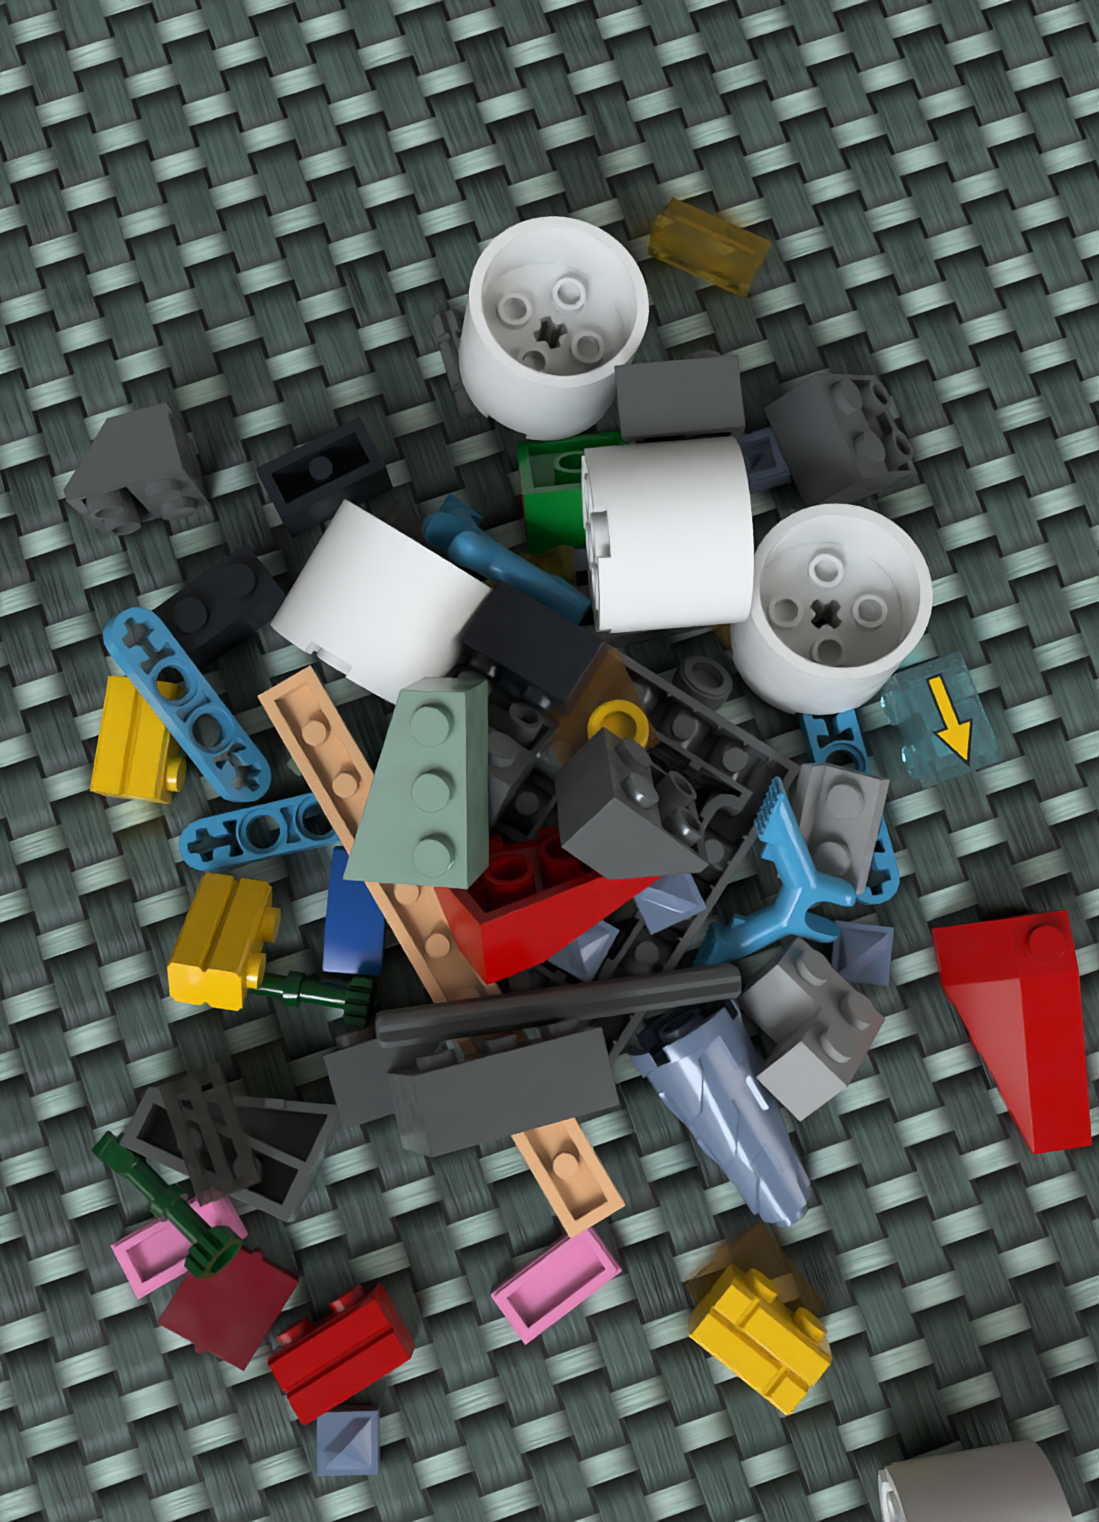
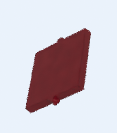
(231, 1309)

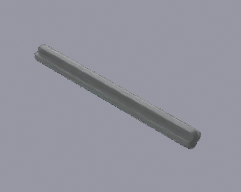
(546, 1005)

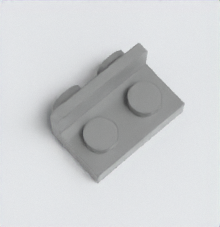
(839, 818)

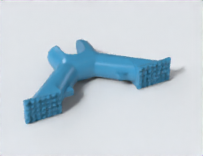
(457, 532)
(799, 890)

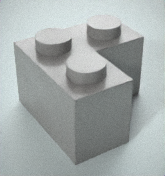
(815, 1021)

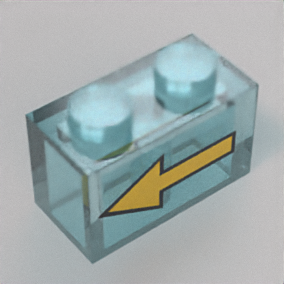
(940, 720)

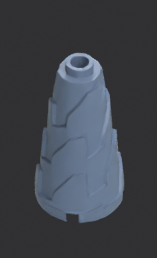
(707, 1078)

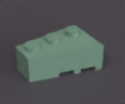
(429, 790)

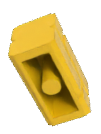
(134, 748)
(223, 942)
(761, 1337)

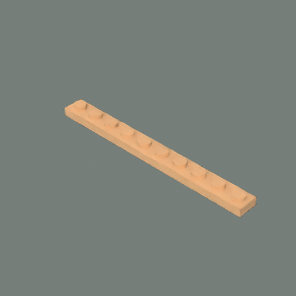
(341, 783)

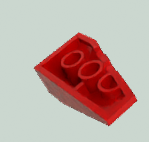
(529, 904)
(1023, 1014)

